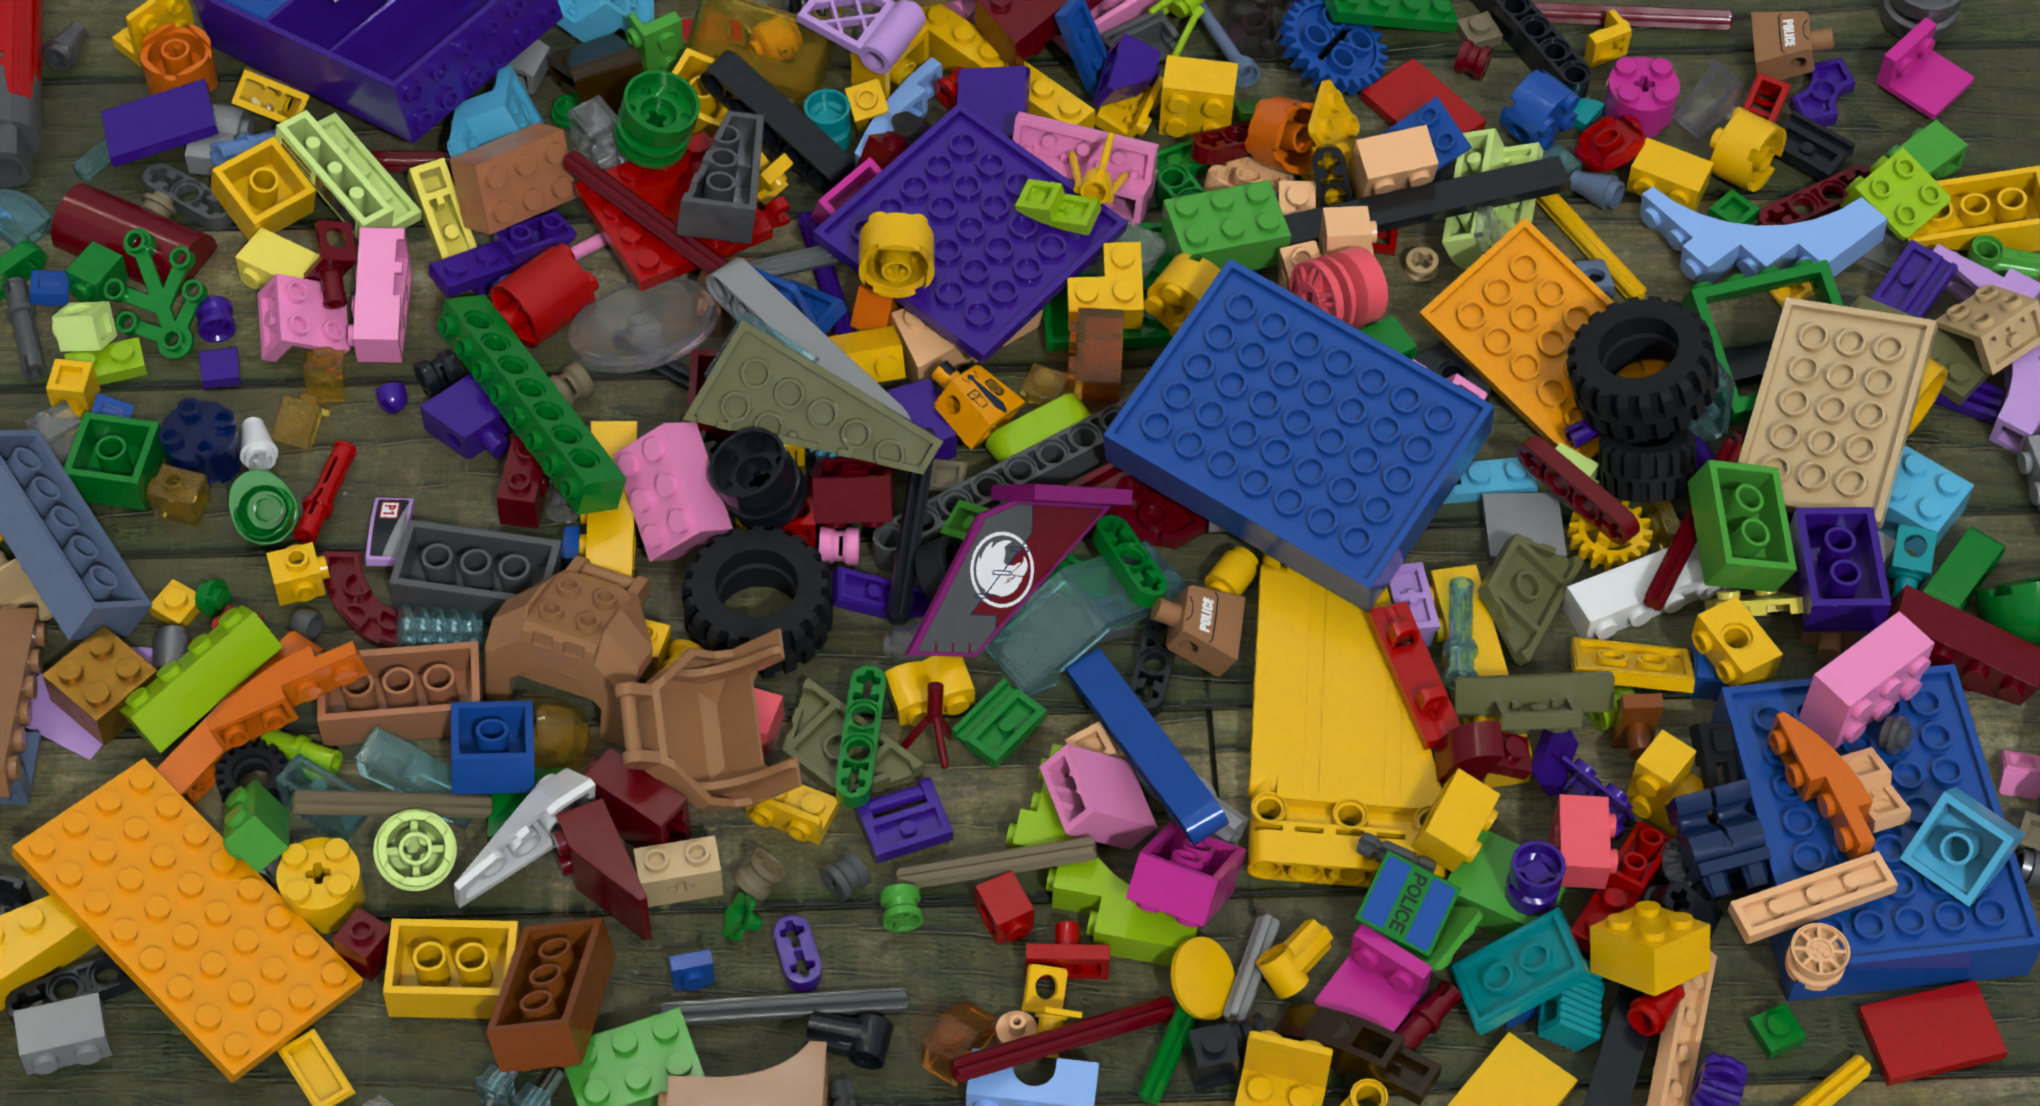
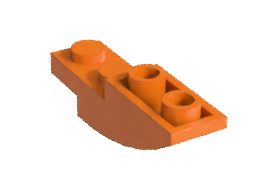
(271, 697)
(1823, 774)

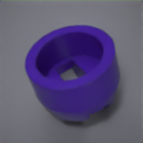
(392, 397)

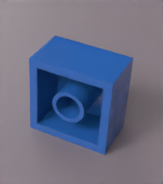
(492, 747)

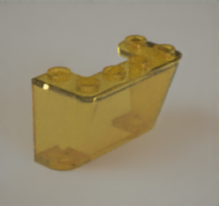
(768, 39)

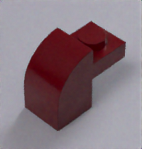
(1481, 750)

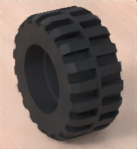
(1652, 403)
(758, 560)

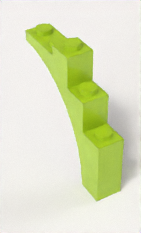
(1097, 891)

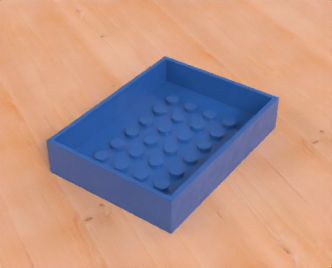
(1298, 434)
(1920, 930)

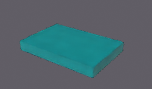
(1520, 971)

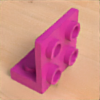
(1920, 74)
(1377, 981)

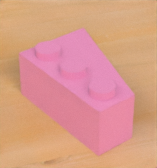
(381, 295)

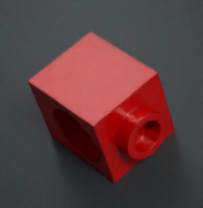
(1004, 908)

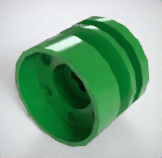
(656, 119)

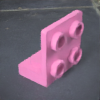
(295, 316)

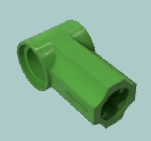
(1993, 255)

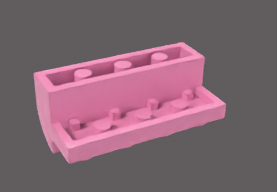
(1053, 139)

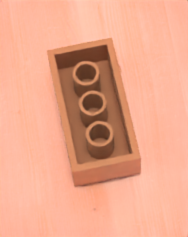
(403, 694)

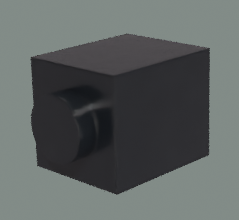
(1212, 1056)

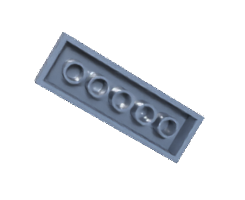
(63, 542)

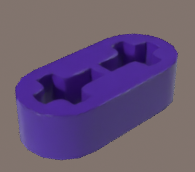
(789, 956)

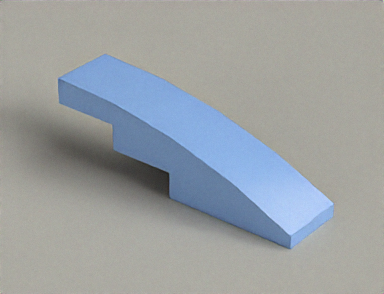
(909, 96)

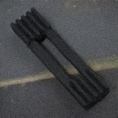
(1716, 747)

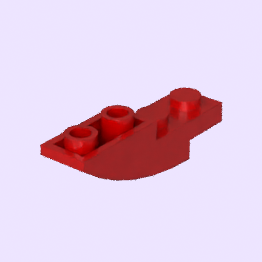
(1636, 870)

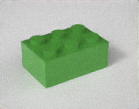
(1227, 224)
(1741, 526)
(633, 1062)

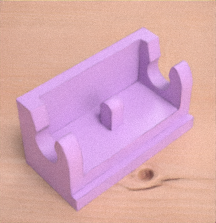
(1412, 586)

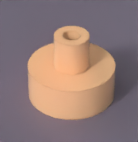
(1014, 1026)

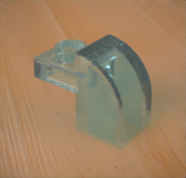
(21, 218)

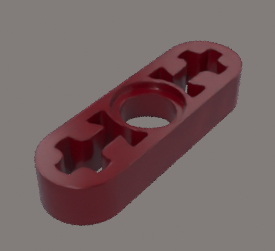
(1220, 144)

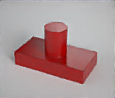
(1067, 953)

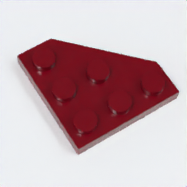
(1152, 514)

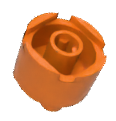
(177, 57)
(1280, 134)

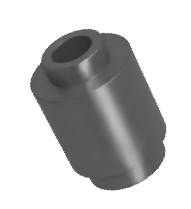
(170, 645)

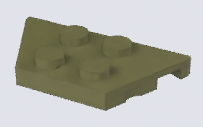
(1526, 591)
(817, 741)

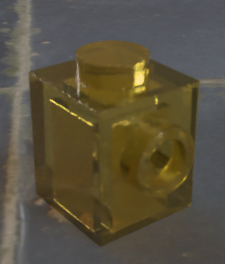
(179, 495)

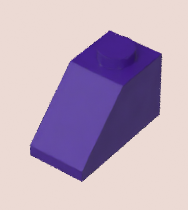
(1127, 71)

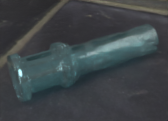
(1460, 647)

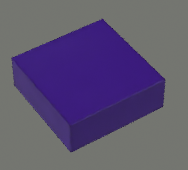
(220, 368)

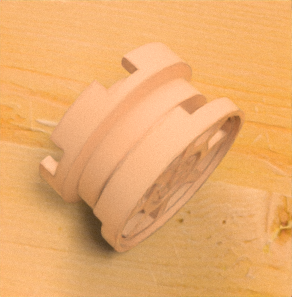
(1816, 957)

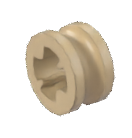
(1424, 256)

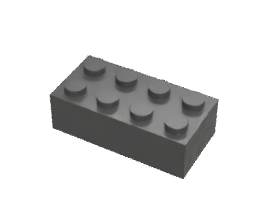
(468, 567)

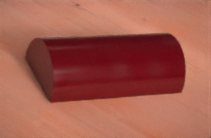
(101, 217)

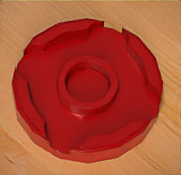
(1610, 143)

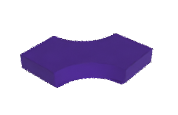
(1827, 84)

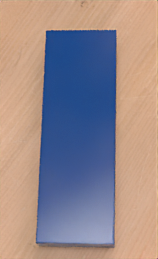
(1082, 42)

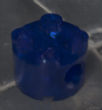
(202, 439)

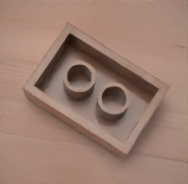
(512, 178)

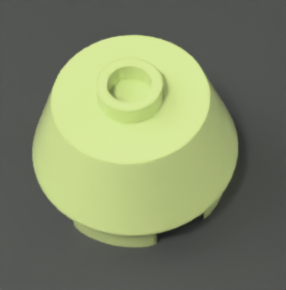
(415, 850)

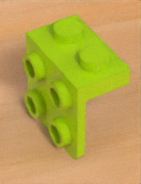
(1900, 192)

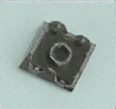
(1255, 27)

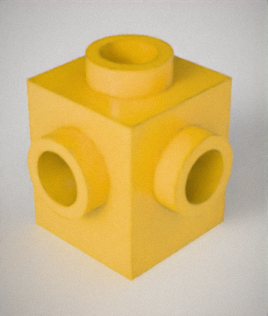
(298, 573)

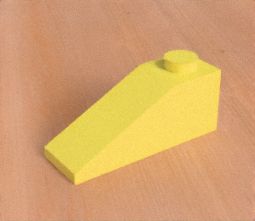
(440, 208)

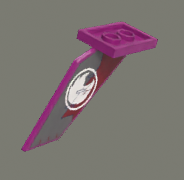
(1006, 561)

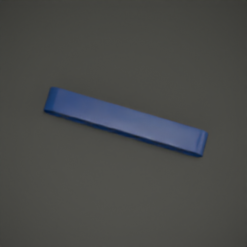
(1147, 746)

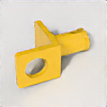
(1049, 1010)

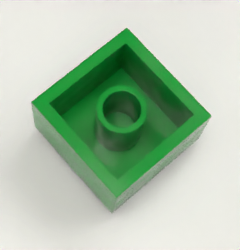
(115, 459)

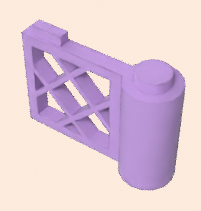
(881, 41)

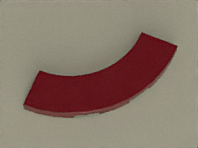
(355, 601)

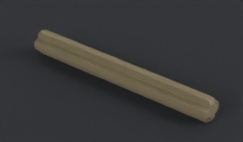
(389, 803)
(998, 862)

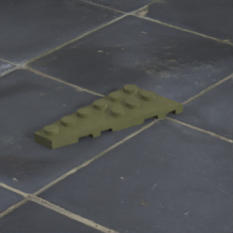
(807, 406)

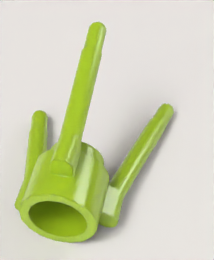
(1181, 9)

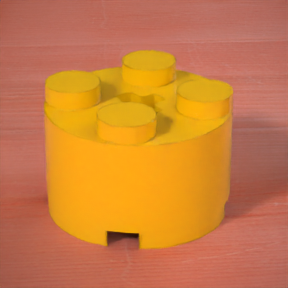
(1746, 149)
(896, 253)
(1179, 290)
(321, 882)

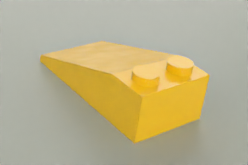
(1987, 204)

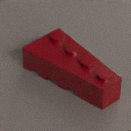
(1019, 26)
(1984, 655)

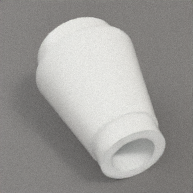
(257, 445)

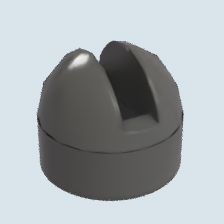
(307, 623)

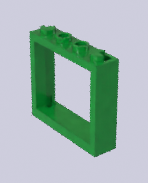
(1768, 279)

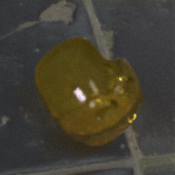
(560, 735)

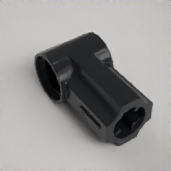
(861, 1039)

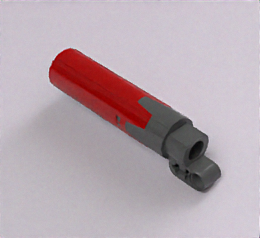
(20, 88)

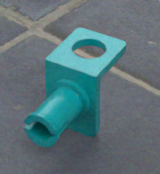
(1906, 568)

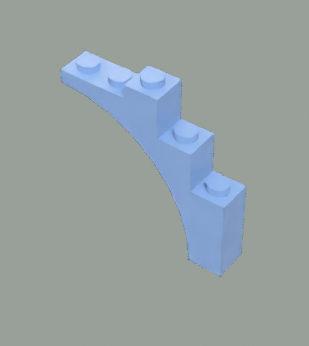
(1716, 246)

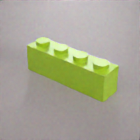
(200, 678)

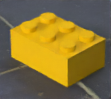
(447, 967)

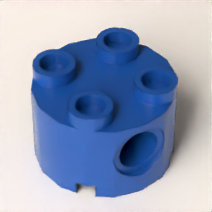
(1540, 109)

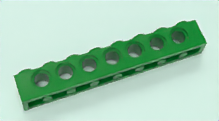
(531, 404)

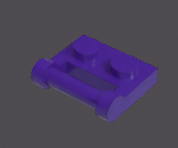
(906, 829)

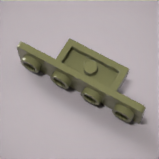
(1535, 700)

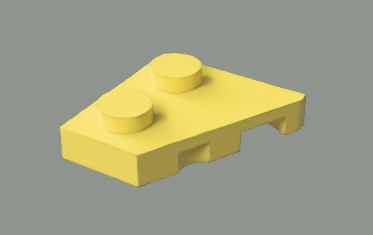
(1761, 602)

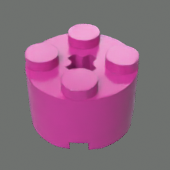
(1644, 90)

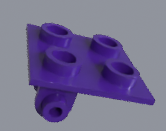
(1585, 783)

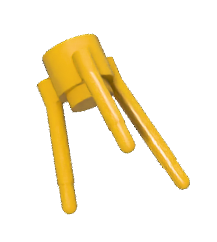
(1097, 181)

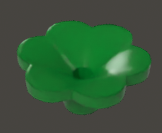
(740, 917)

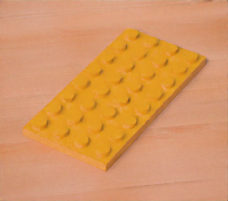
(187, 919)

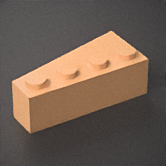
(927, 348)

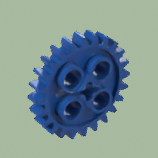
(1350, 65)

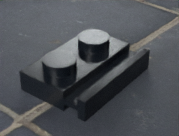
(1814, 147)

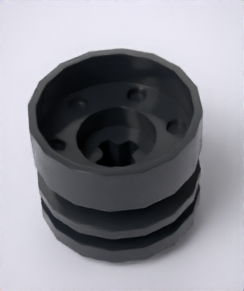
(759, 479)

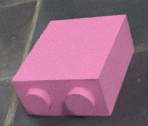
(1098, 797)

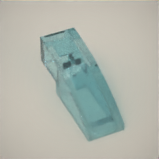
(404, 768)

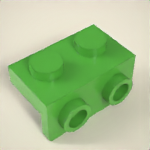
(657, 41)

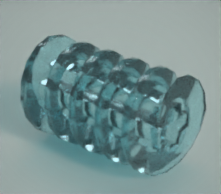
(437, 627)

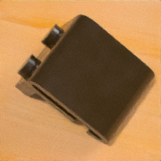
(596, 69)

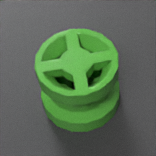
(901, 907)

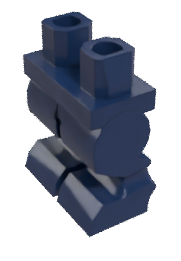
(1723, 849)

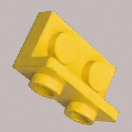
(799, 812)

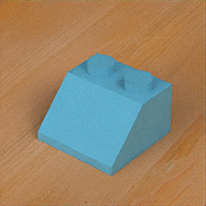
(1962, 845)

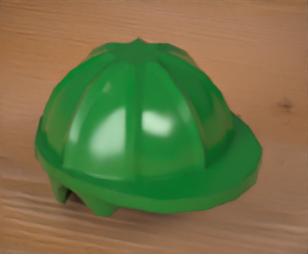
(262, 507)

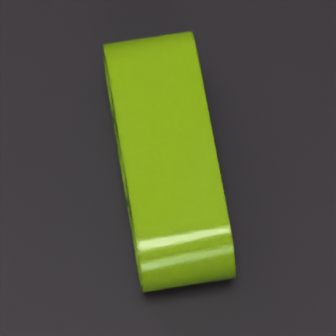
(1036, 426)

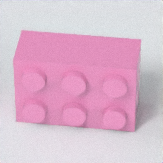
(672, 491)
(1867, 681)

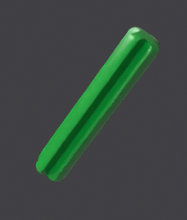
(1166, 1057)

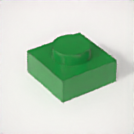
(1734, 209)
(1776, 1031)

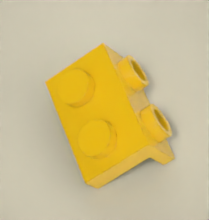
(1130, 115)

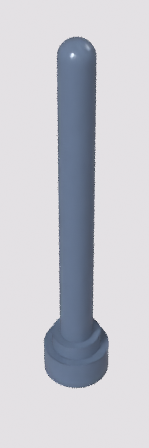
(1248, 70)

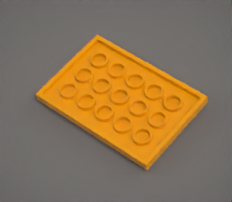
(1515, 324)

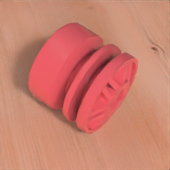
(1344, 285)

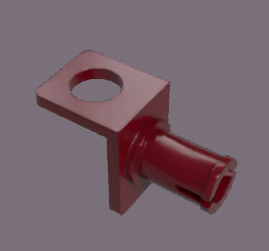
(333, 263)

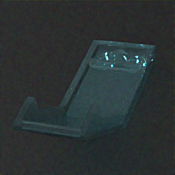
(1068, 619)

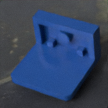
(816, 305)

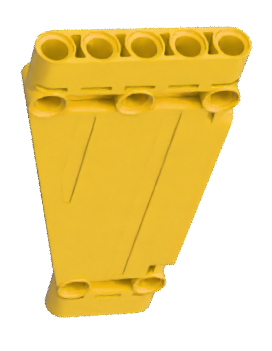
(1327, 739)

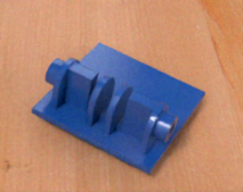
(1444, 133)

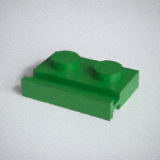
(999, 723)

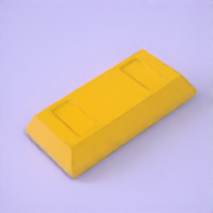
(316, 1070)

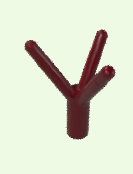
(934, 716)

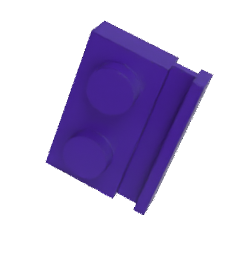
(1915, 280)

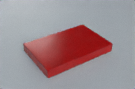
(1412, 87)
(1931, 1032)

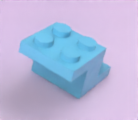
(598, 18)
(492, 114)

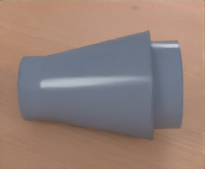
(1599, 189)

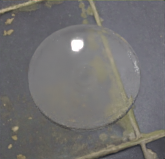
(642, 329)

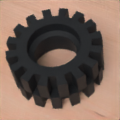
(247, 761)

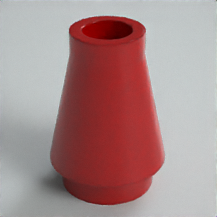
(1652, 1013)

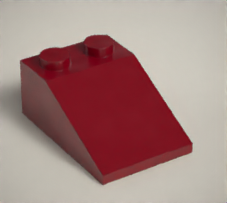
(600, 865)

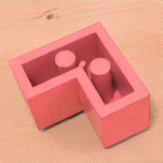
(1583, 835)

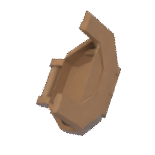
(573, 634)
(701, 727)

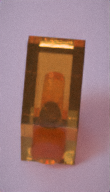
(954, 1035)

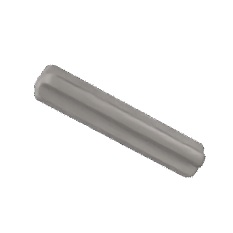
(1249, 975)

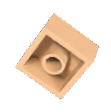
(1392, 162)

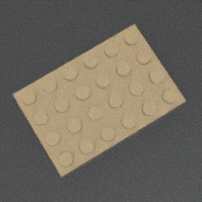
(1838, 403)

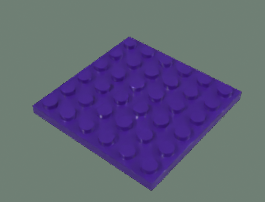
(989, 258)

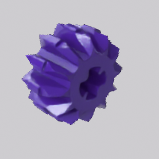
(1719, 1081)

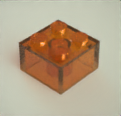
(1098, 358)

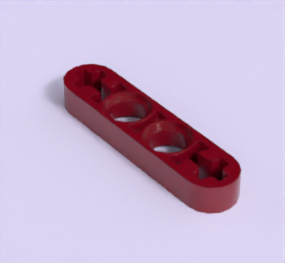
(1812, 198)
(1578, 490)

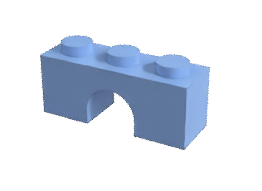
(1071, 1085)

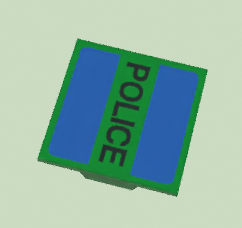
(1407, 904)

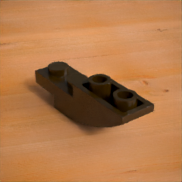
(1362, 1049)

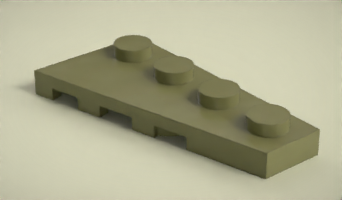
(1948, 349)

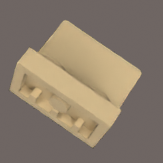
(1999, 324)

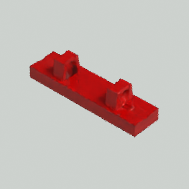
(1414, 672)

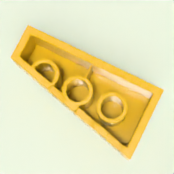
(36, 942)

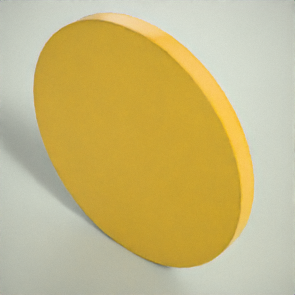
(1202, 978)

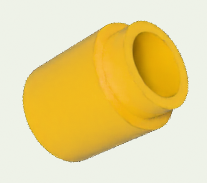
(1233, 571)

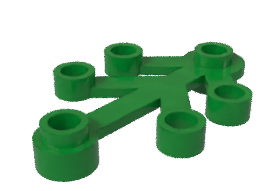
(160, 297)

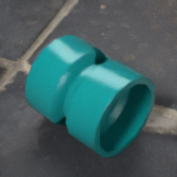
(831, 113)

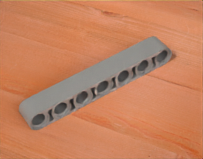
(743, 289)

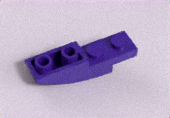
(507, 253)

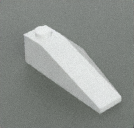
(525, 833)

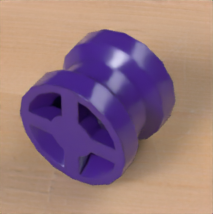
(216, 319)

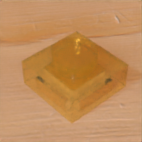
(1043, 385)

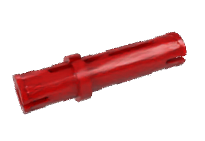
(319, 504)

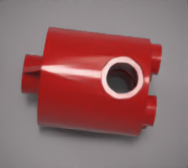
(544, 295)

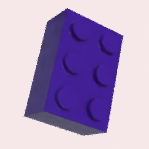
(1839, 569)

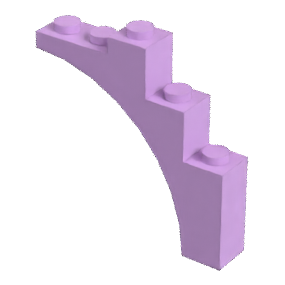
(2022, 377)

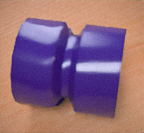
(1535, 878)

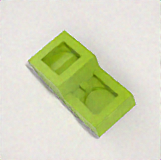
(1051, 206)

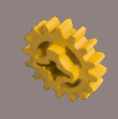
(1603, 551)

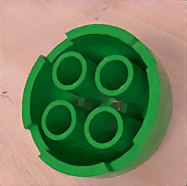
(2013, 608)

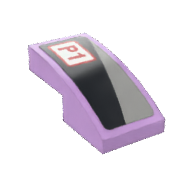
(387, 529)

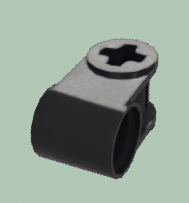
(1682, 898)

